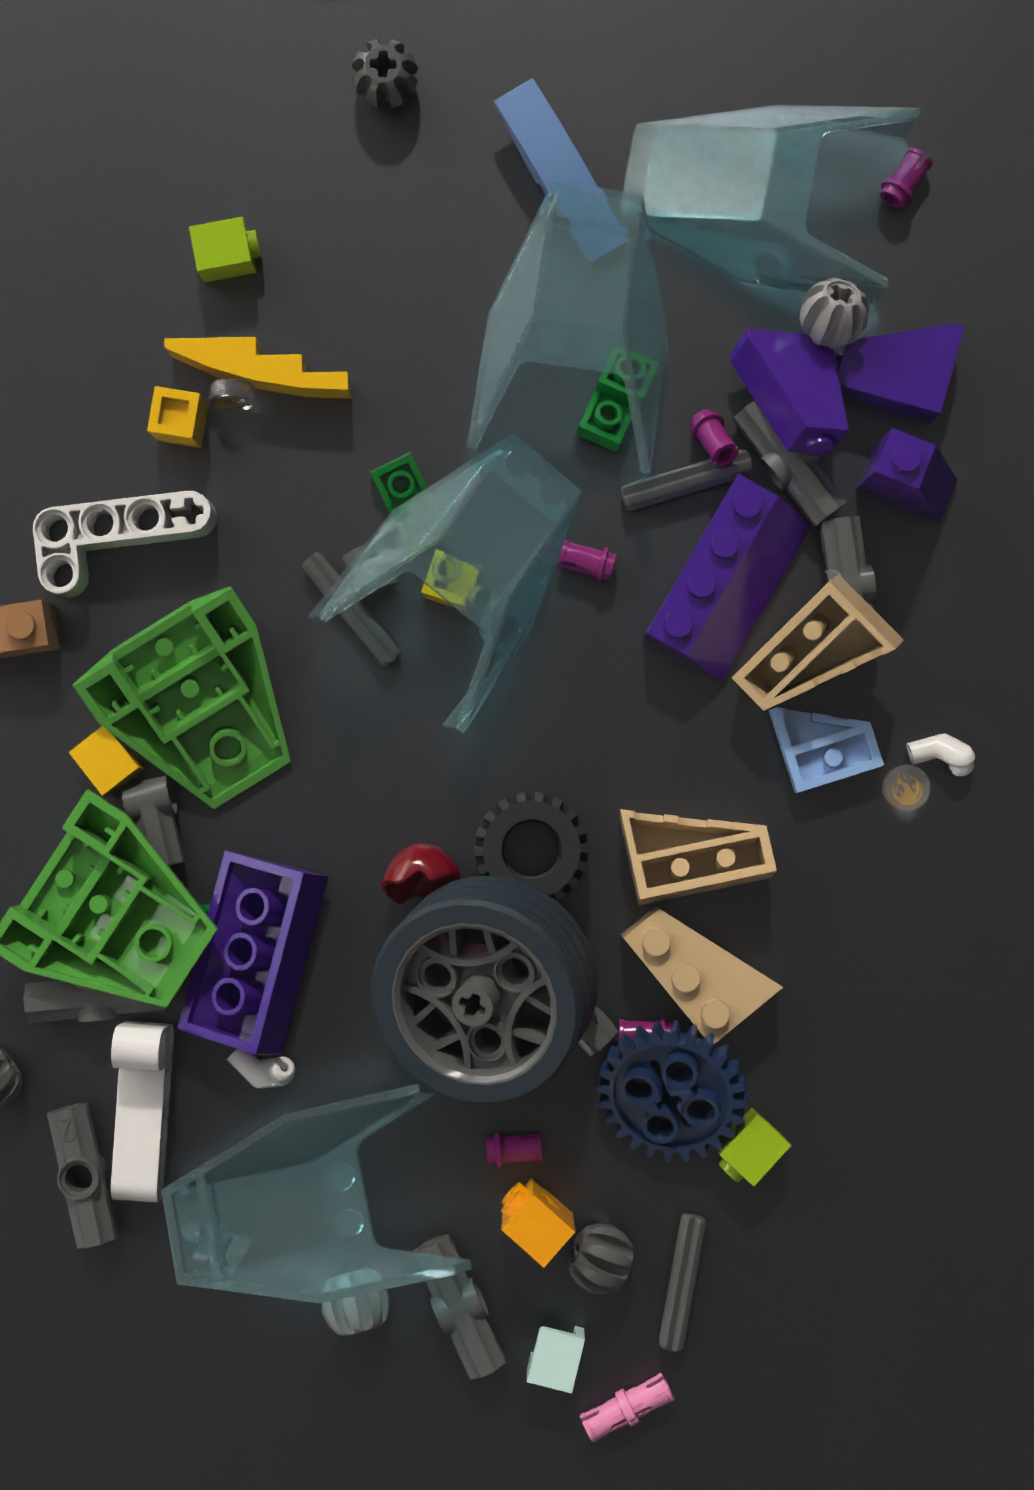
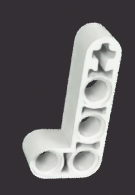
(124, 532)
(142, 1109)

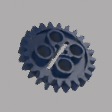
(707, 1079)

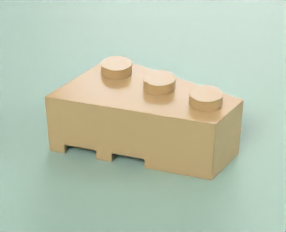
(820, 642)
(692, 856)
(698, 974)

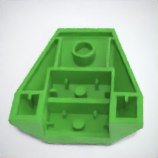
(193, 698)
(108, 912)

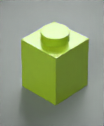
(224, 249)
(752, 1149)

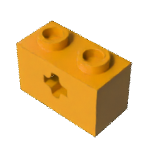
(536, 1220)

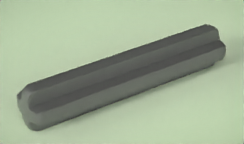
(683, 481)
(357, 615)
(682, 1282)

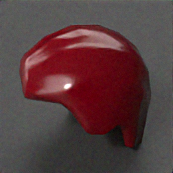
(418, 872)

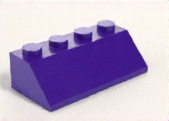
(728, 578)
(256, 960)

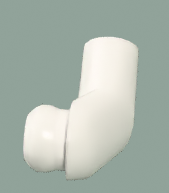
(946, 748)
(263, 1072)

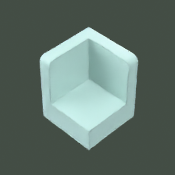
(556, 1358)

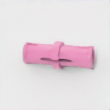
(626, 1407)

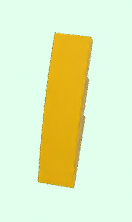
(244, 360)

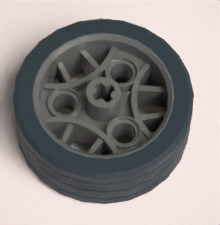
(484, 990)

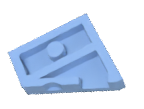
(823, 747)

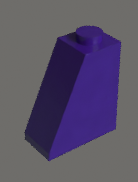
(901, 370)
(793, 387)
(909, 475)

